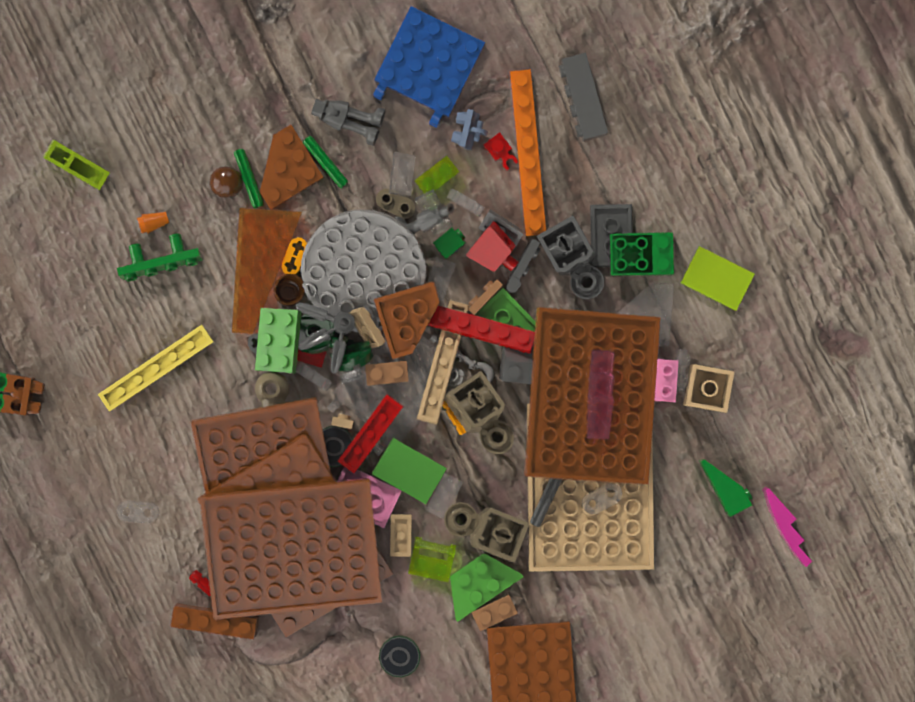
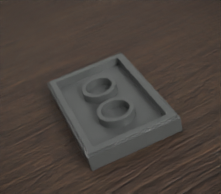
(605, 221)

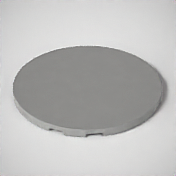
(358, 260)

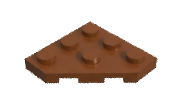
(287, 168)
(406, 316)

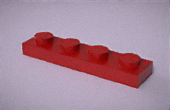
(370, 433)

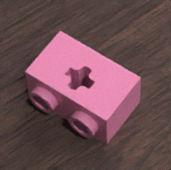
(666, 380)

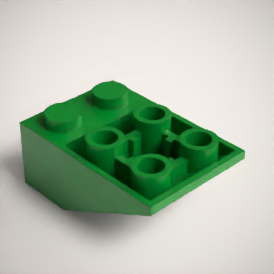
(642, 254)

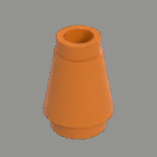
(152, 221)

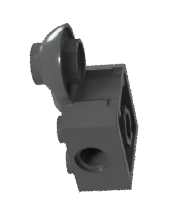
(572, 257)

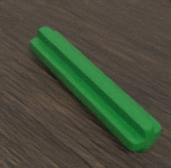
(325, 162)
(248, 178)

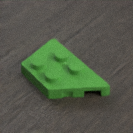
(479, 583)

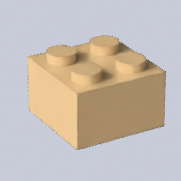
(708, 388)

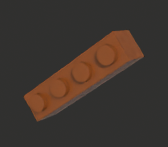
(202, 620)

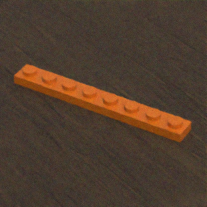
(528, 152)

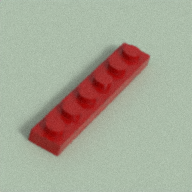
(483, 329)

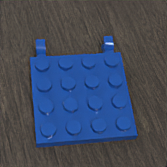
(428, 63)

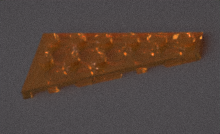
(260, 252)

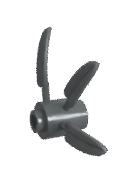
(323, 334)

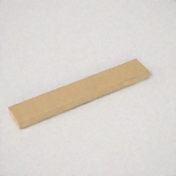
(440, 371)

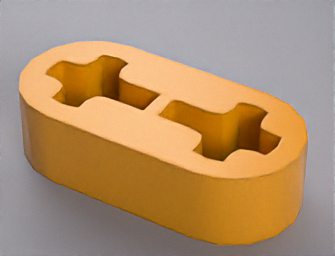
(290, 254)

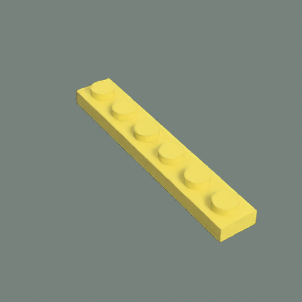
(155, 368)

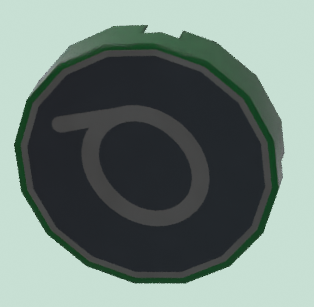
(336, 442)
(399, 656)

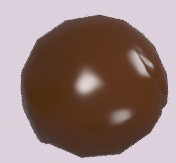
(226, 182)
(289, 289)

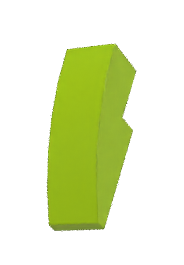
(76, 164)

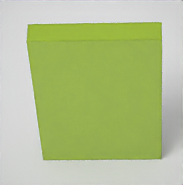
(717, 278)

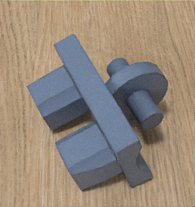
(471, 131)

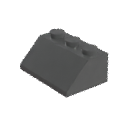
(516, 366)

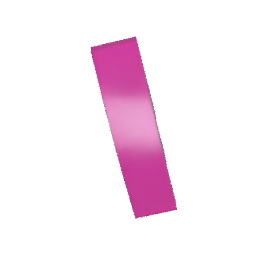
(783, 519)

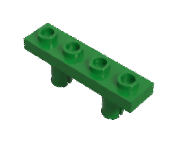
(151, 267)

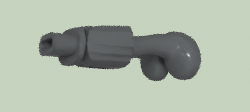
(336, 115)
(429, 218)

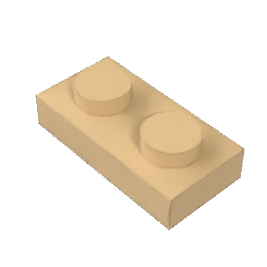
(367, 327)
(401, 535)

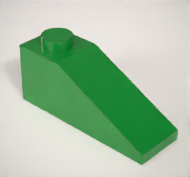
(730, 493)

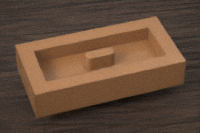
(490, 289)
(386, 373)
(494, 612)

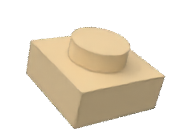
(343, 421)

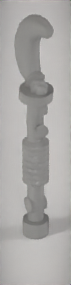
(472, 364)

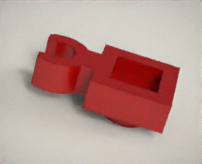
(499, 148)

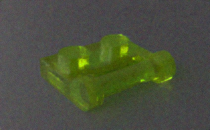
(430, 566)

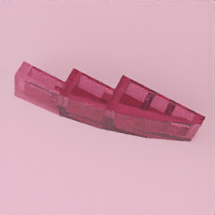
(600, 394)

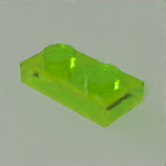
(437, 175)

